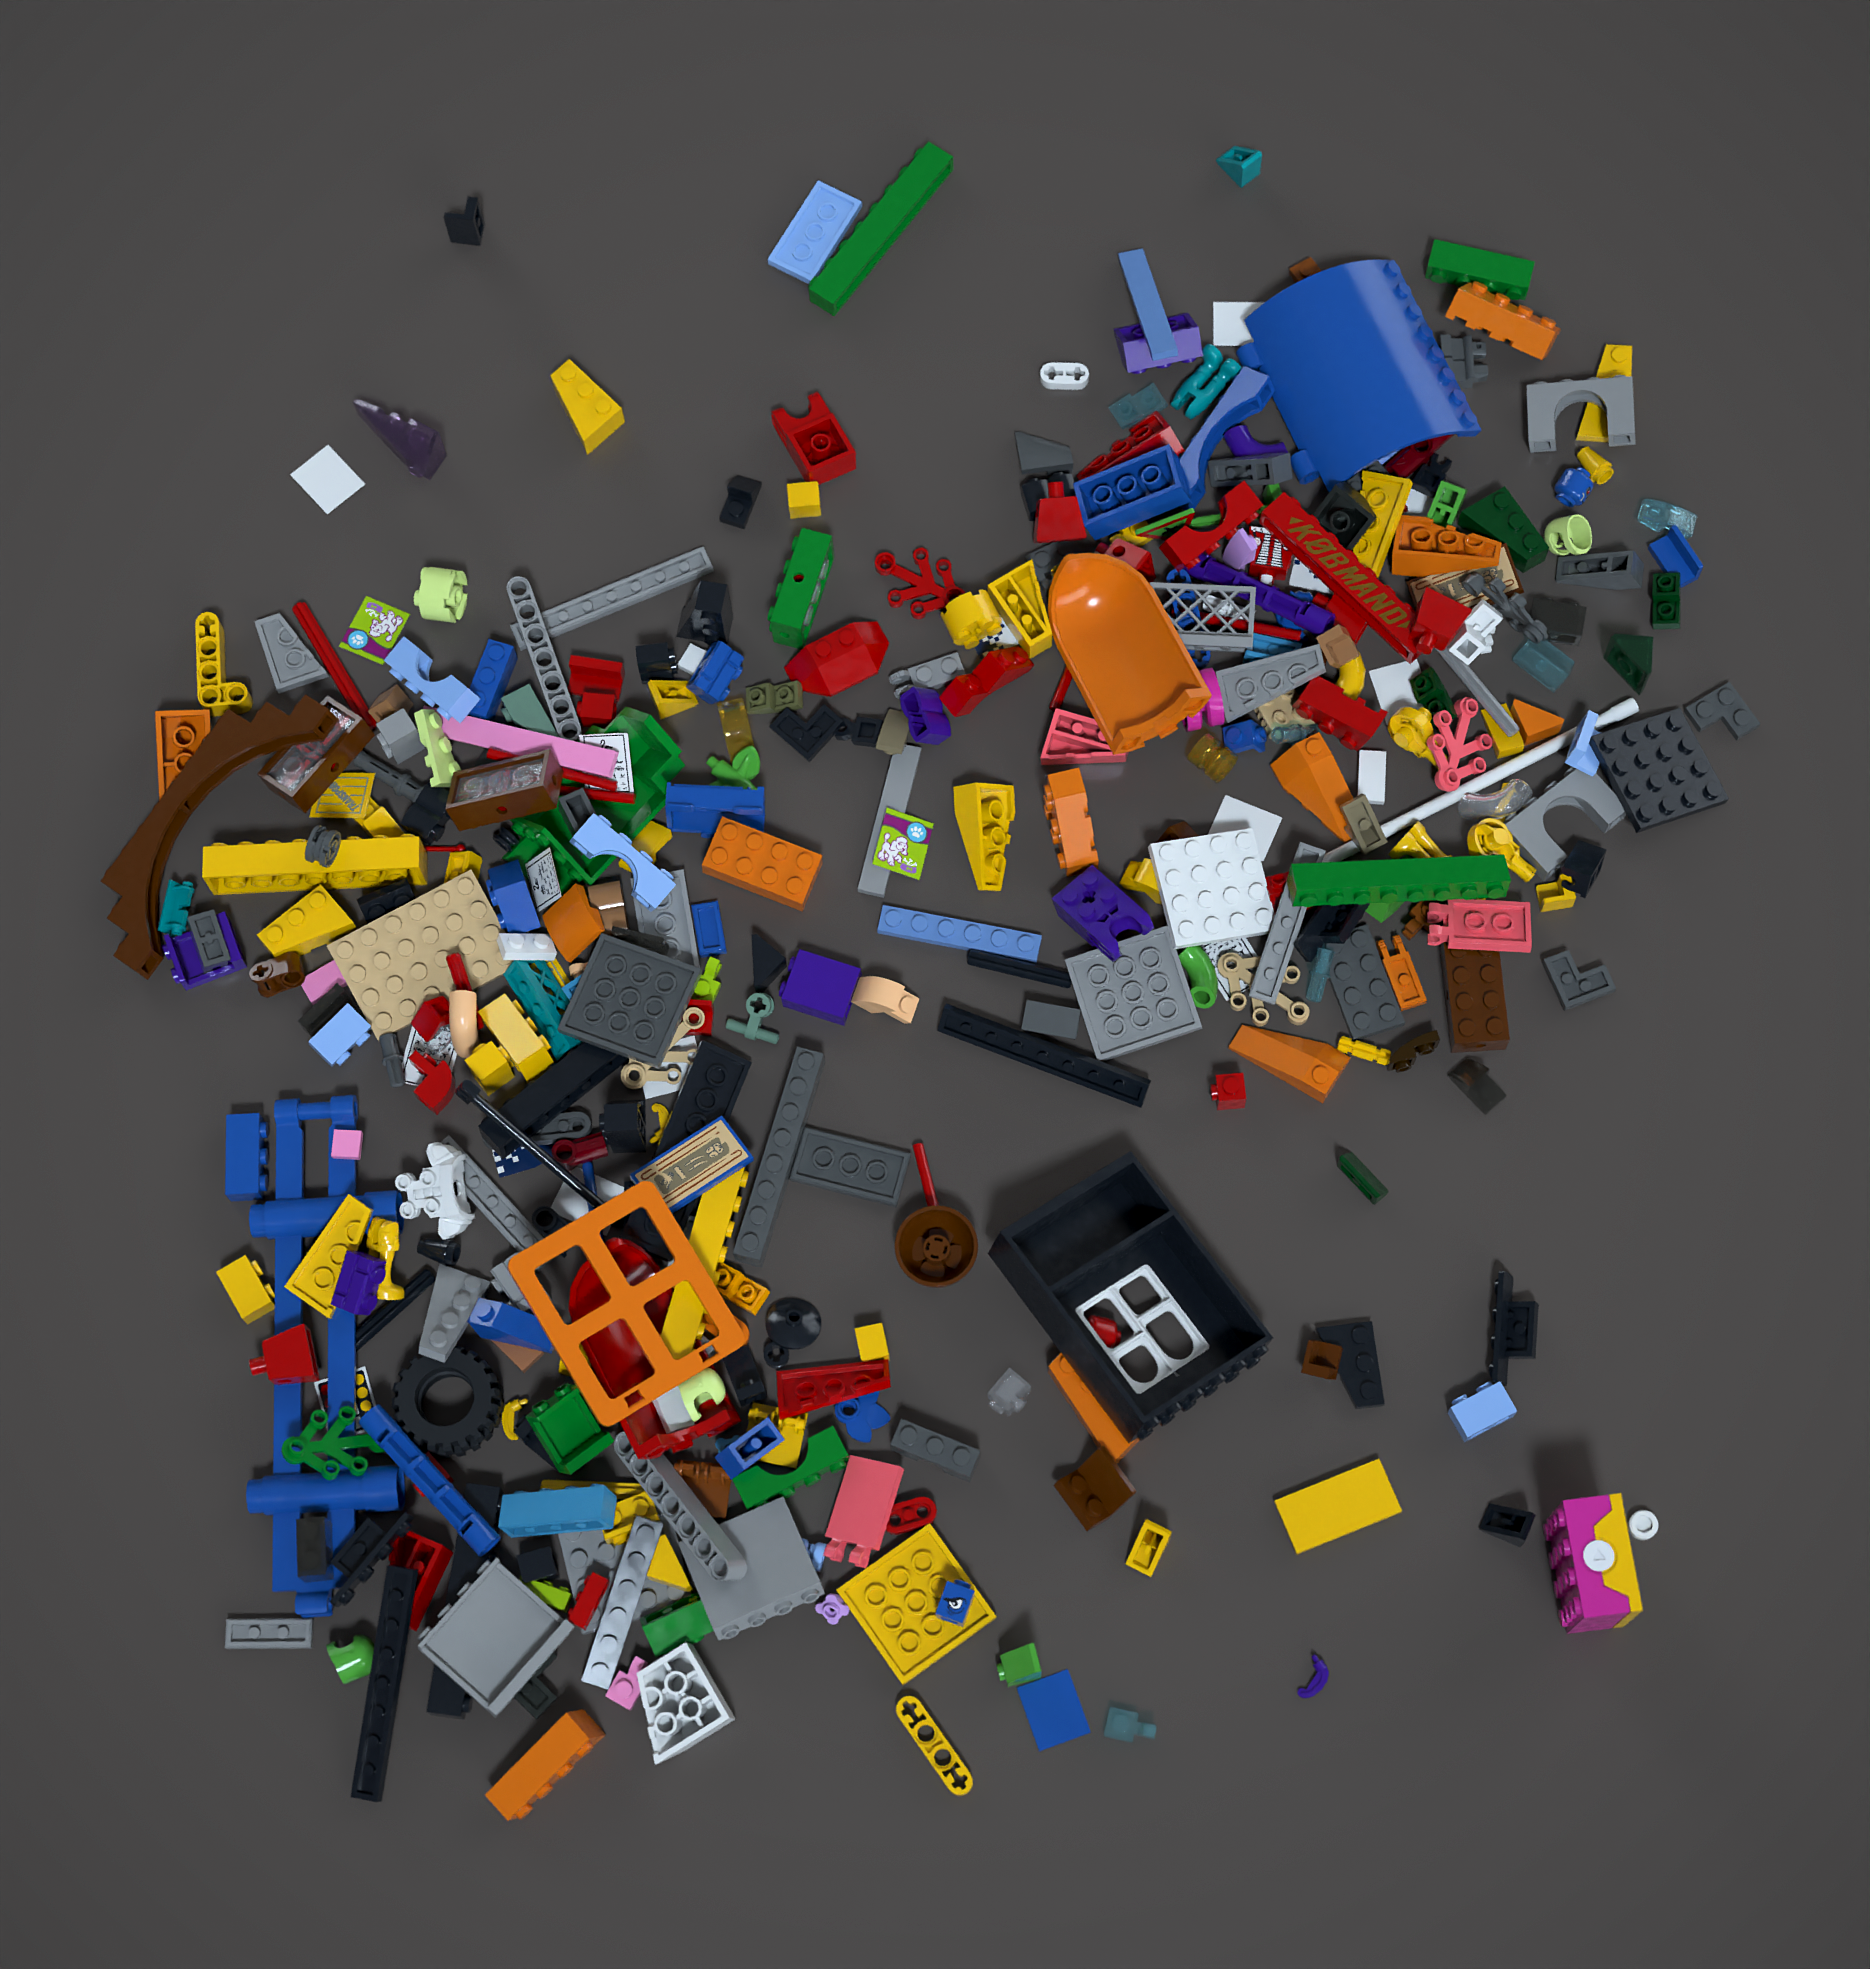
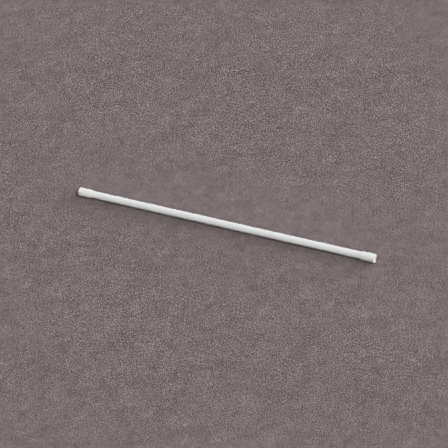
(1613, 715)

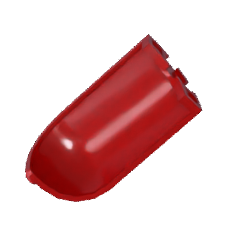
(623, 1364)

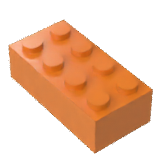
(762, 864)

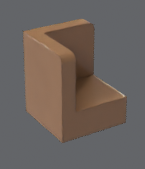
(1338, 646)
(389, 703)

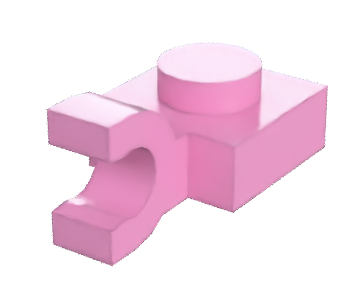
(625, 1687)

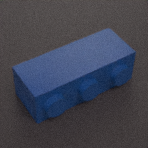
(492, 678)
(246, 1157)

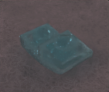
(1135, 408)
(1663, 515)

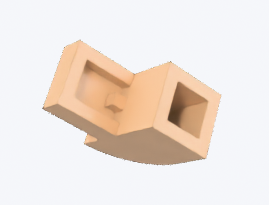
(885, 996)

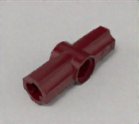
(1410, 459)

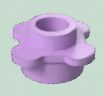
(832, 1601)

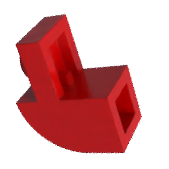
(438, 1085)

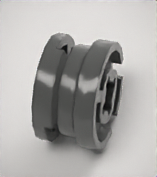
(322, 846)

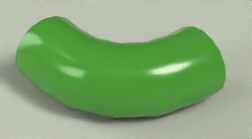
(1201, 974)

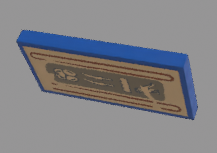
(695, 1164)

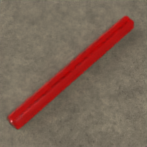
(332, 663)

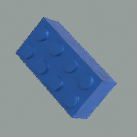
(1132, 492)

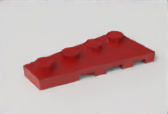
(826, 1385)

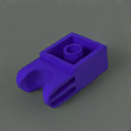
(1100, 911)

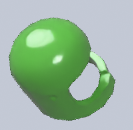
(353, 1660)

